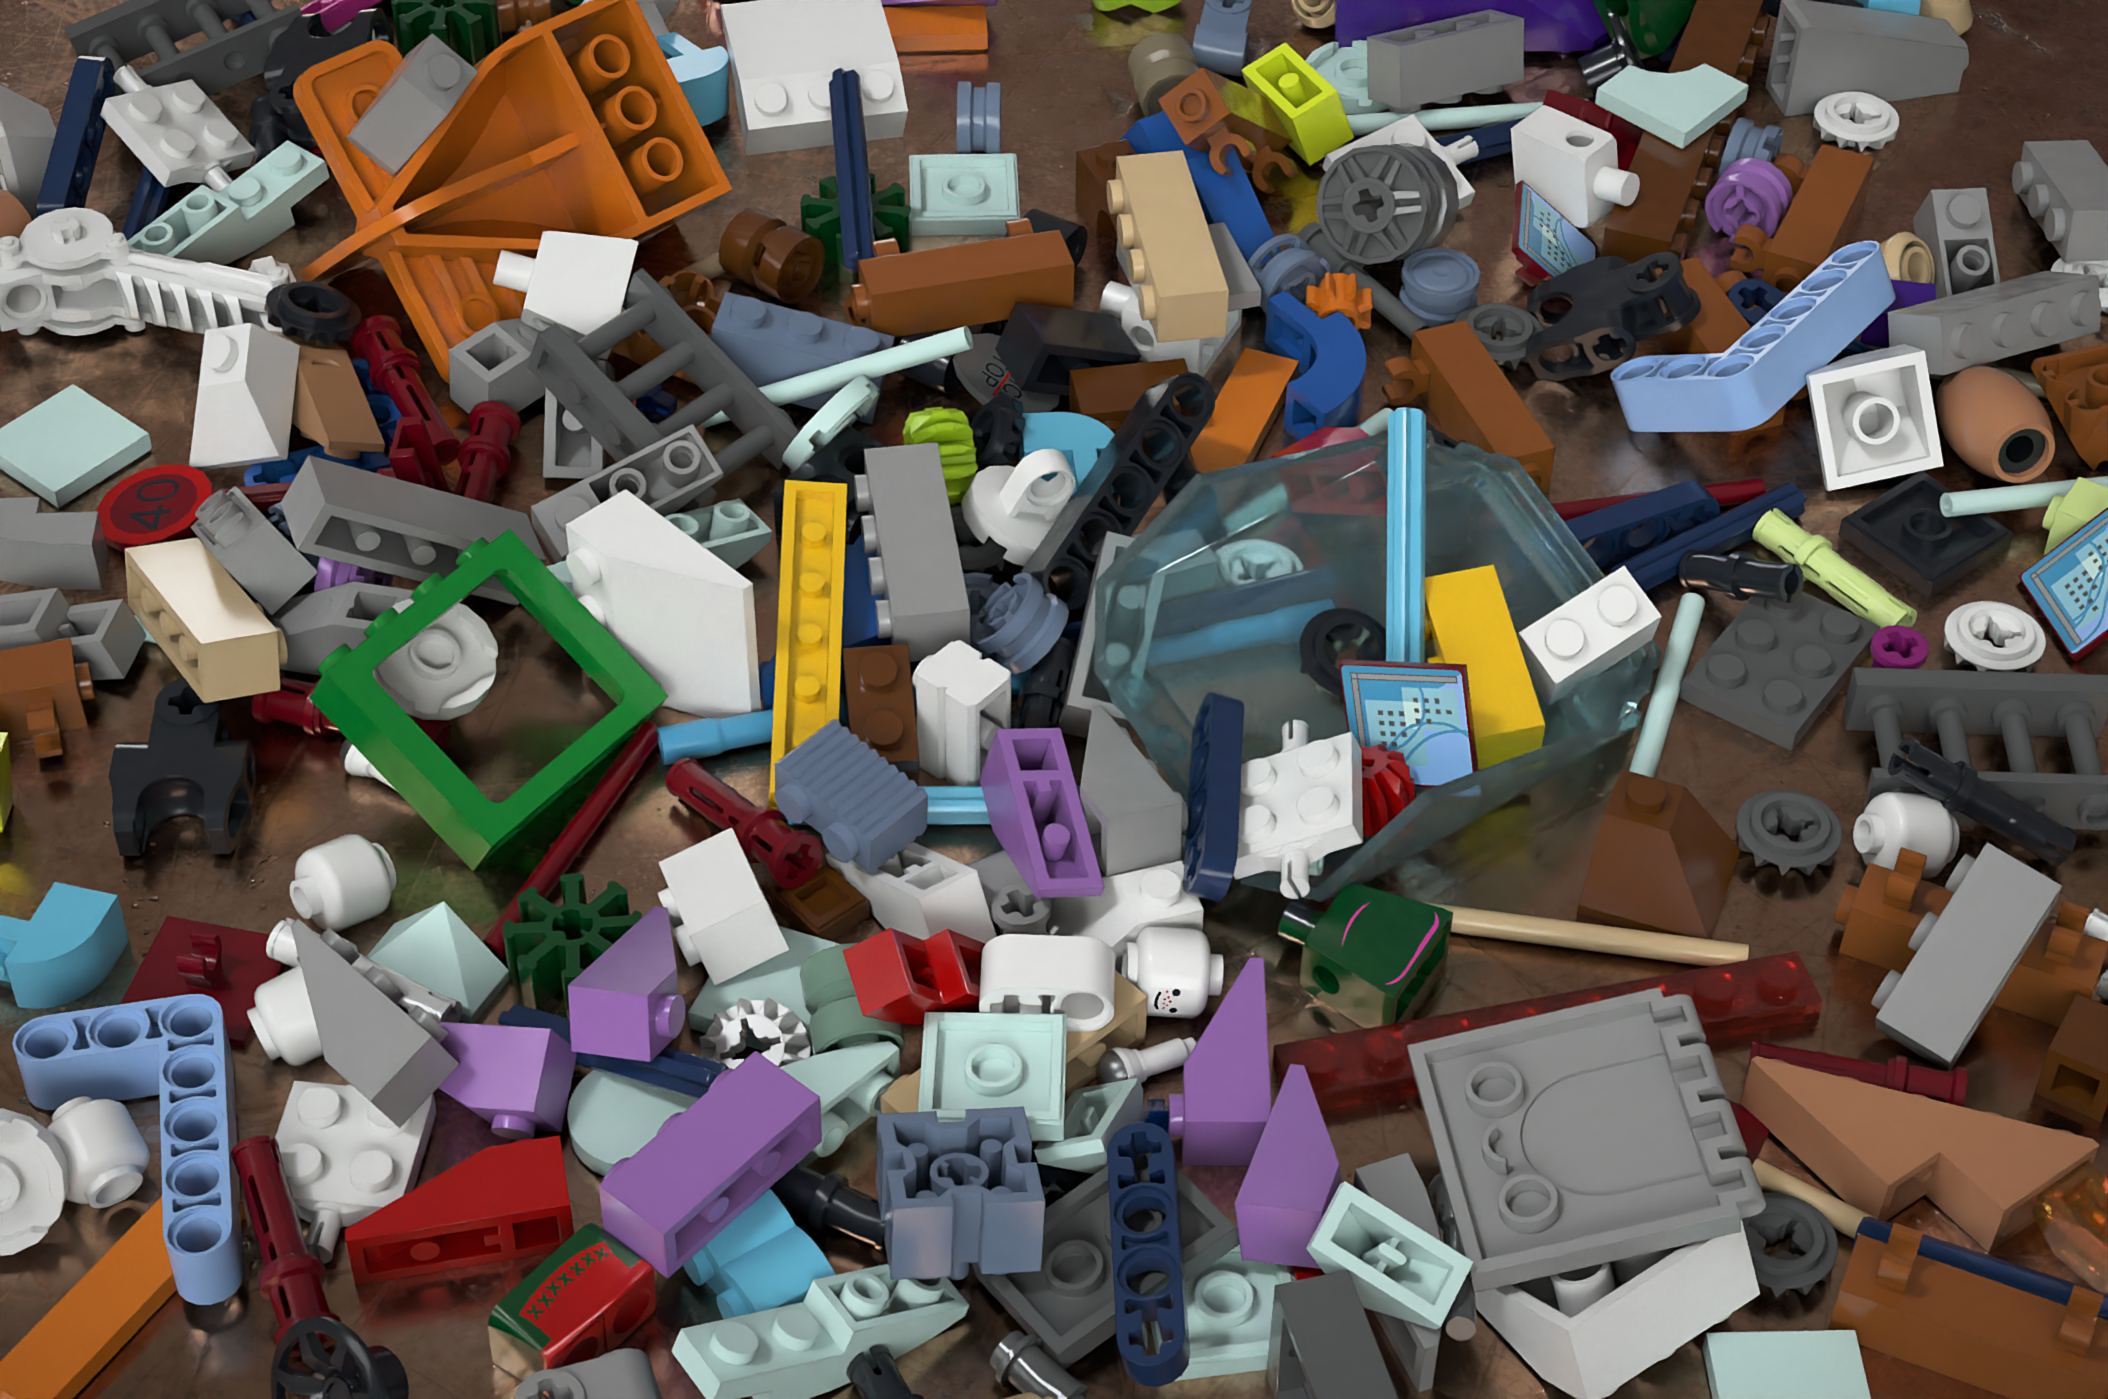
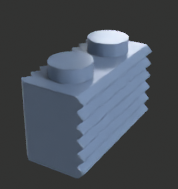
(850, 797)

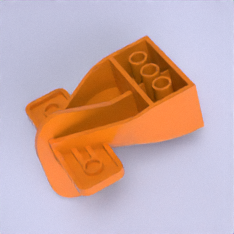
(553, 134)

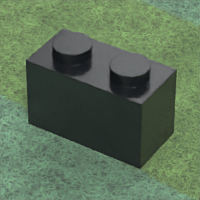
(1049, 341)

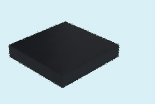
(1917, 541)

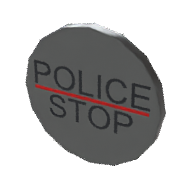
(987, 376)

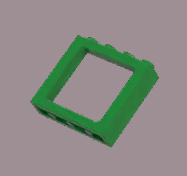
(415, 764)

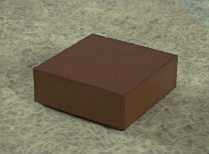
(823, 905)

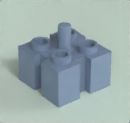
(959, 1194)

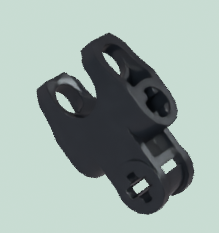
(300, 50)
(1609, 312)
(182, 771)

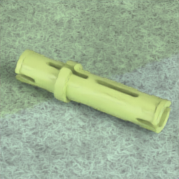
(1831, 572)

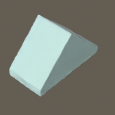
(1388, 1258)

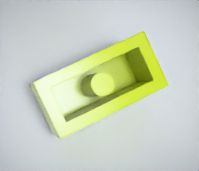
(1302, 102)

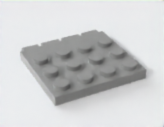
(1583, 1137)

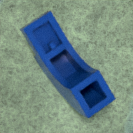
(1328, 357)

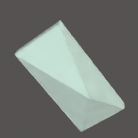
(444, 957)
(1090, 1123)

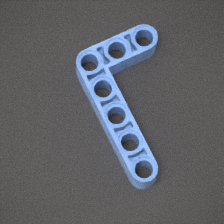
(1768, 361)
(185, 1056)

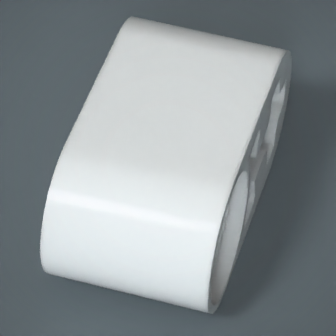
(1049, 978)

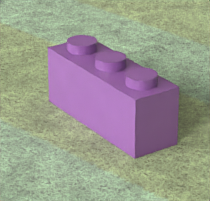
(710, 1163)

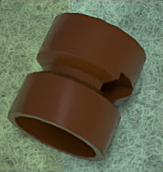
(771, 255)

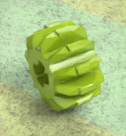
(955, 444)

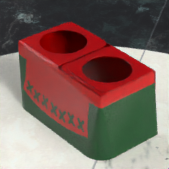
(572, 1305)

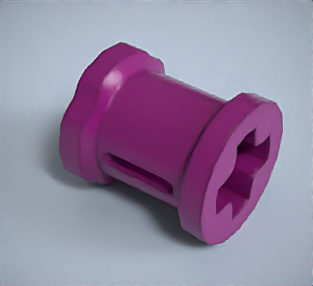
(1906, 648)

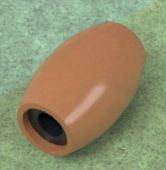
(1995, 424)

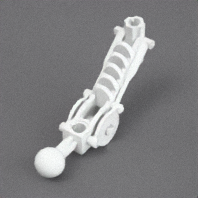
(84, 278)

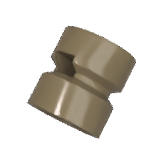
(1158, 66)

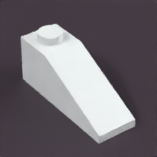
(922, 894)

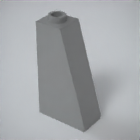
(1857, 49)

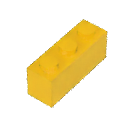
(1473, 627)

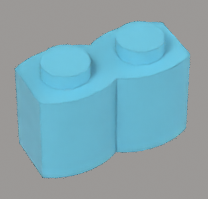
(759, 1261)

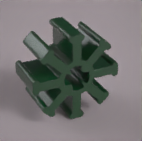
(460, 24)
(822, 220)
(562, 941)

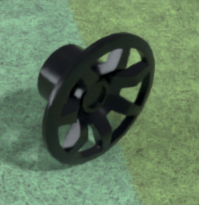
(1612, 58)
(348, 1374)

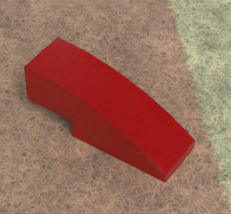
(906, 976)

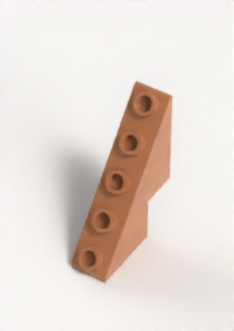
(1895, 1146)

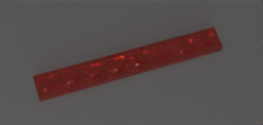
(1376, 1061)

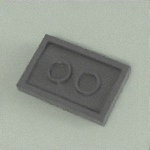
(1779, 666)
(1073, 1294)

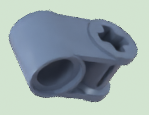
(1222, 36)

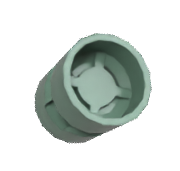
(835, 1007)

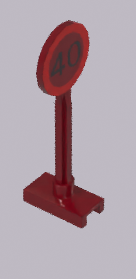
(163, 499)

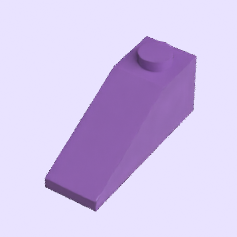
(1040, 813)
(629, 995)
(510, 1076)
(1227, 1080)
(1288, 1179)

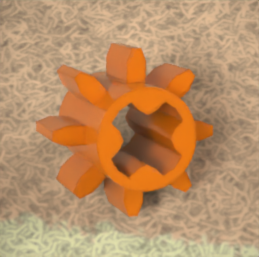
(1342, 294)

